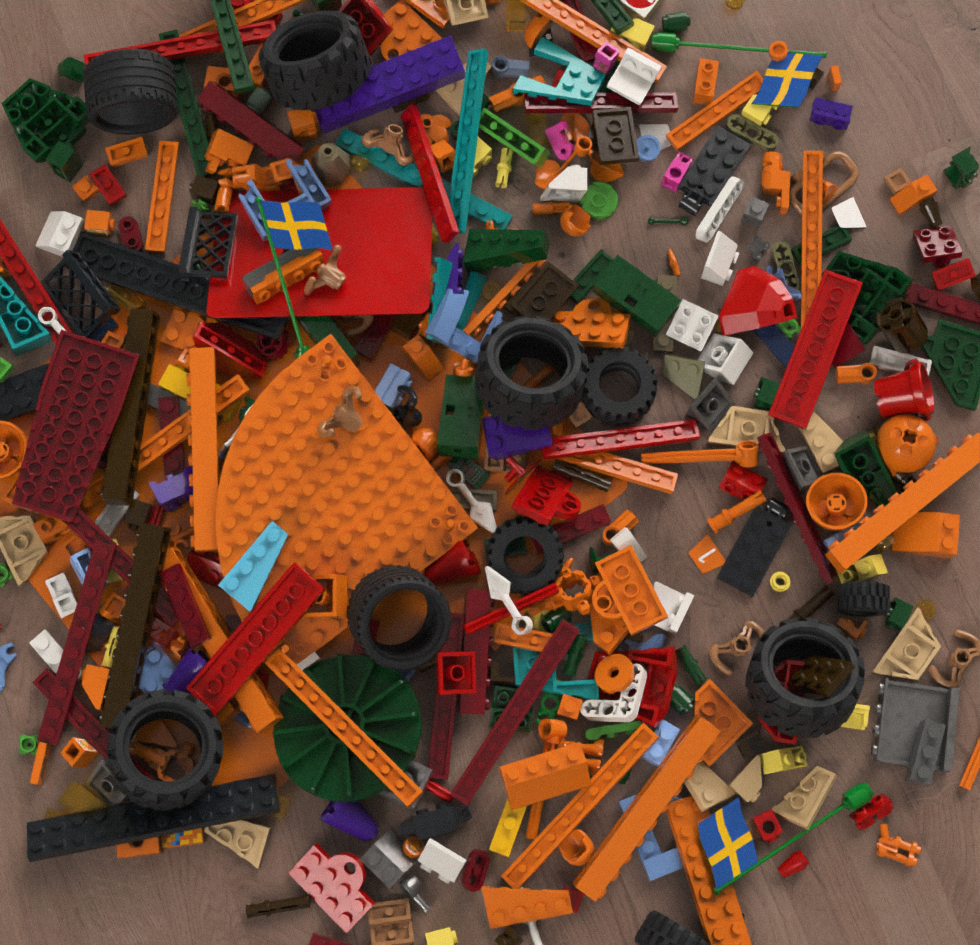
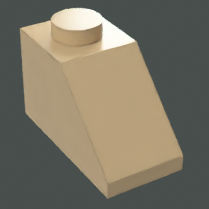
(748, 781)

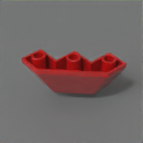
(755, 302)

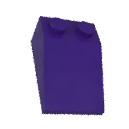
(507, 440)

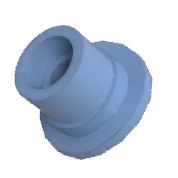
(648, 148)

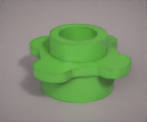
(202, 205)
(795, 328)
(6, 574)
(24, 740)

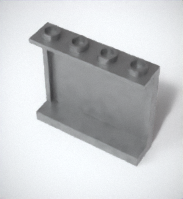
(899, 717)

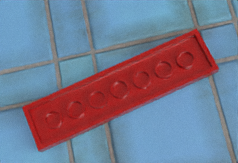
(815, 349)
(255, 638)

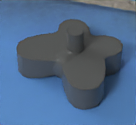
(757, 247)

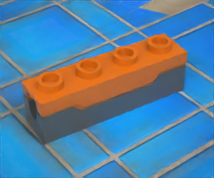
(294, 264)

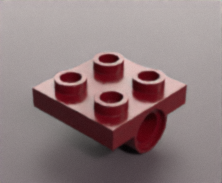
(937, 245)

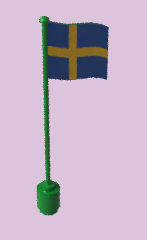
(784, 80)
(293, 228)
(732, 848)

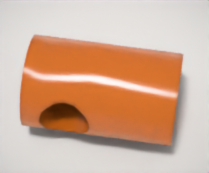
(223, 199)

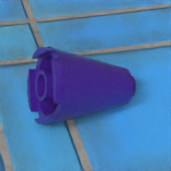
(186, 670)
(351, 819)

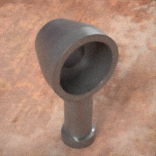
(410, 887)

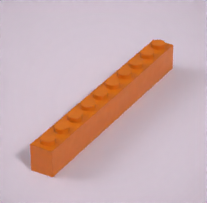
(204, 446)
(906, 504)
(253, 696)
(646, 807)

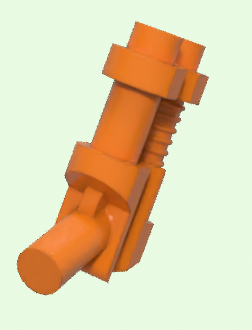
(888, 847)

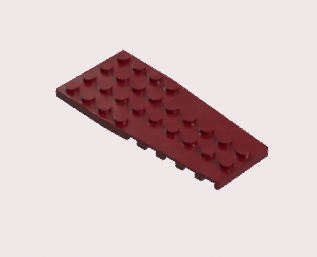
(72, 424)

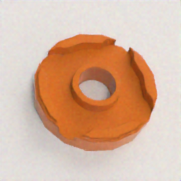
(608, 666)

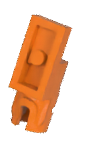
(241, 175)
(775, 180)

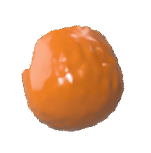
(575, 220)
(427, 441)
(577, 848)

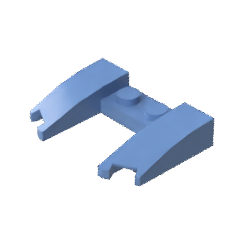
(306, 180)
(444, 326)
(654, 862)

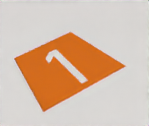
(706, 555)

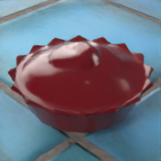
(273, 349)

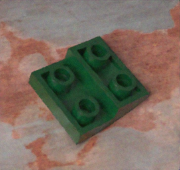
(501, 698)

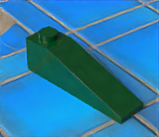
(861, 460)

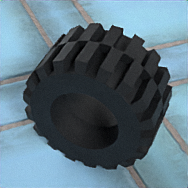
(864, 598)

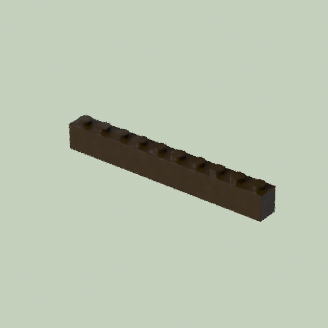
(128, 431)
(136, 620)

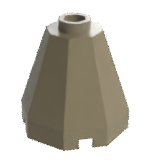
(331, 164)

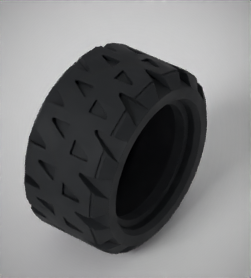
(315, 60)
(538, 340)
(152, 707)
(790, 712)

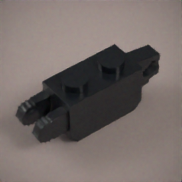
(435, 822)

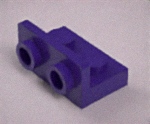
(830, 113)

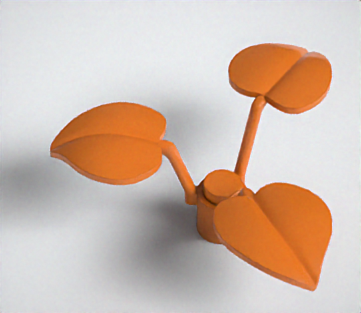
(578, 132)

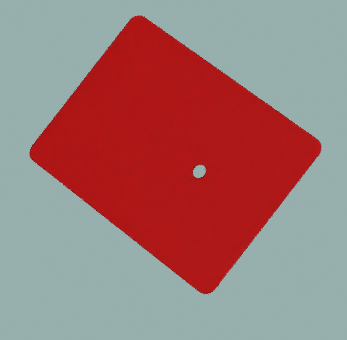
(383, 256)

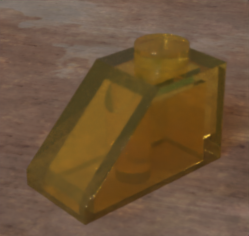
(80, 799)

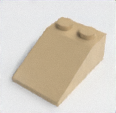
(465, 10)

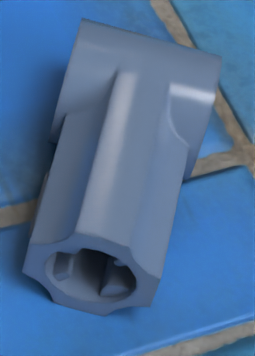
(512, 68)

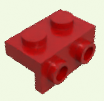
(742, 481)
(206, 566)

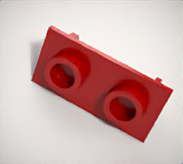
(879, 806)

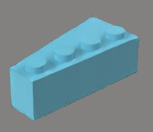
(252, 570)

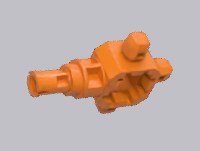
(568, 580)
(159, 759)

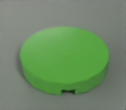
(599, 200)

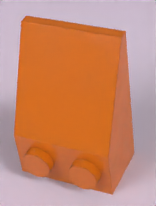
(928, 535)
(334, 599)

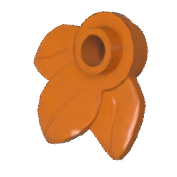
(437, 129)

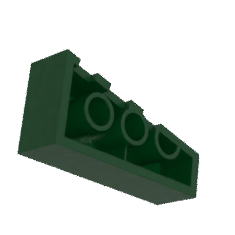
(503, 247)

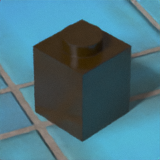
(204, 189)
(137, 514)

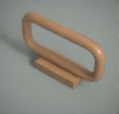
(797, 179)

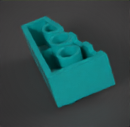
(19, 324)

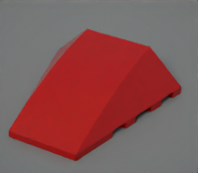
(659, 685)

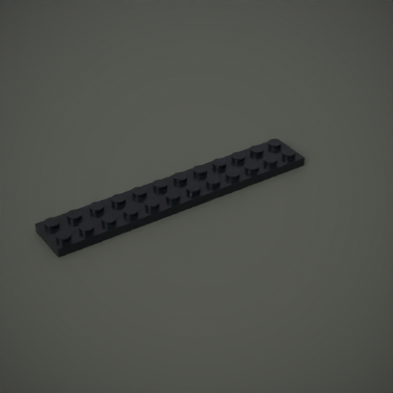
(161, 281)
(133, 822)

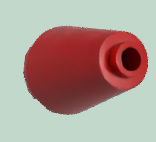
(453, 565)

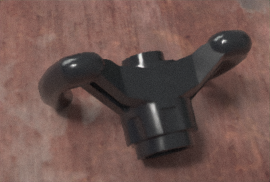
(407, 414)

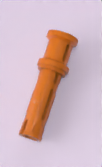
(728, 516)

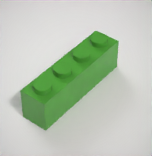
(513, 138)

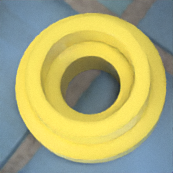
(786, 581)

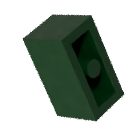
(64, 161)

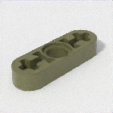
(752, 140)
(788, 260)

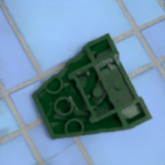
(44, 118)
(879, 286)

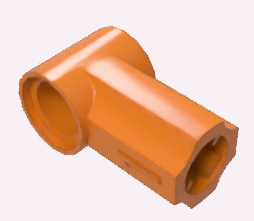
(854, 374)
(626, 520)

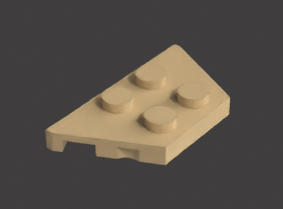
(744, 425)
(21, 546)
(910, 650)

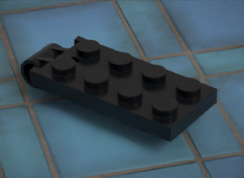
(712, 170)
(21, 393)
(755, 548)

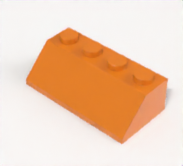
(545, 776)

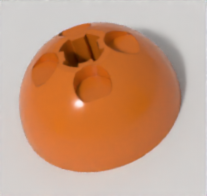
(15, 443)
(897, 448)
(836, 492)

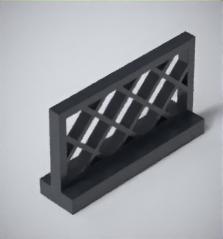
(191, 245)
(87, 281)

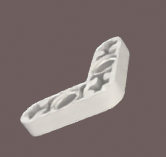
(619, 706)

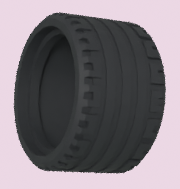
(130, 91)
(417, 649)

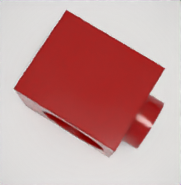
(770, 817)

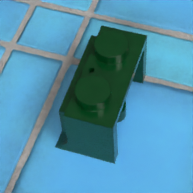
(962, 169)

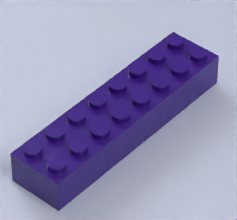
(397, 82)

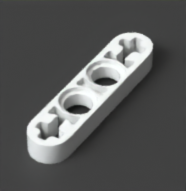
(719, 209)

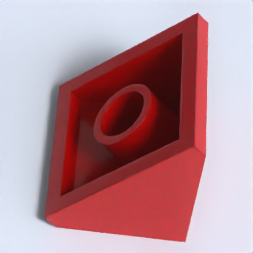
(456, 672)

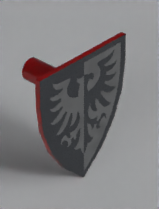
(517, 469)

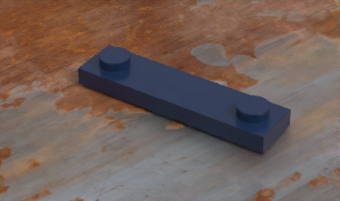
(776, 343)

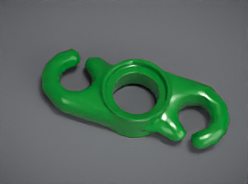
(544, 711)

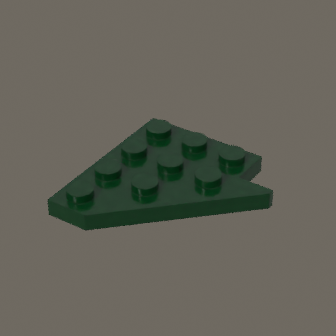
(956, 362)

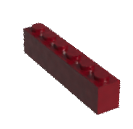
(250, 123)
(476, 605)

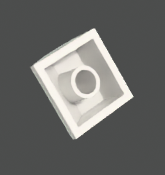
(567, 186)
(60, 232)
(719, 260)
(725, 358)
(442, 861)

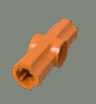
(507, 99)

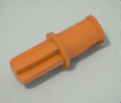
(550, 207)

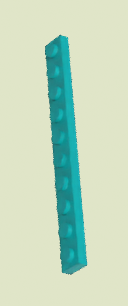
(467, 136)
(386, 162)

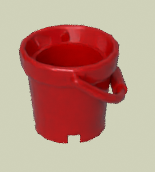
(906, 392)

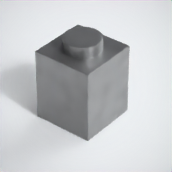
(755, 212)

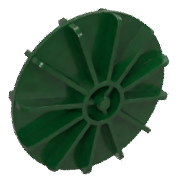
(375, 701)

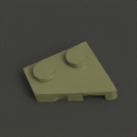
(685, 373)

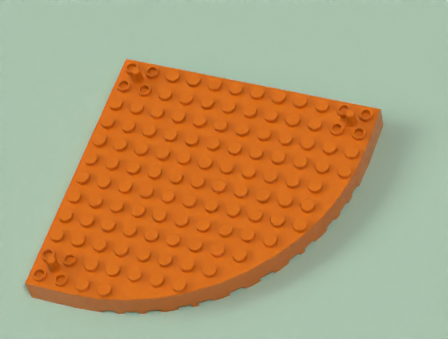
(340, 498)

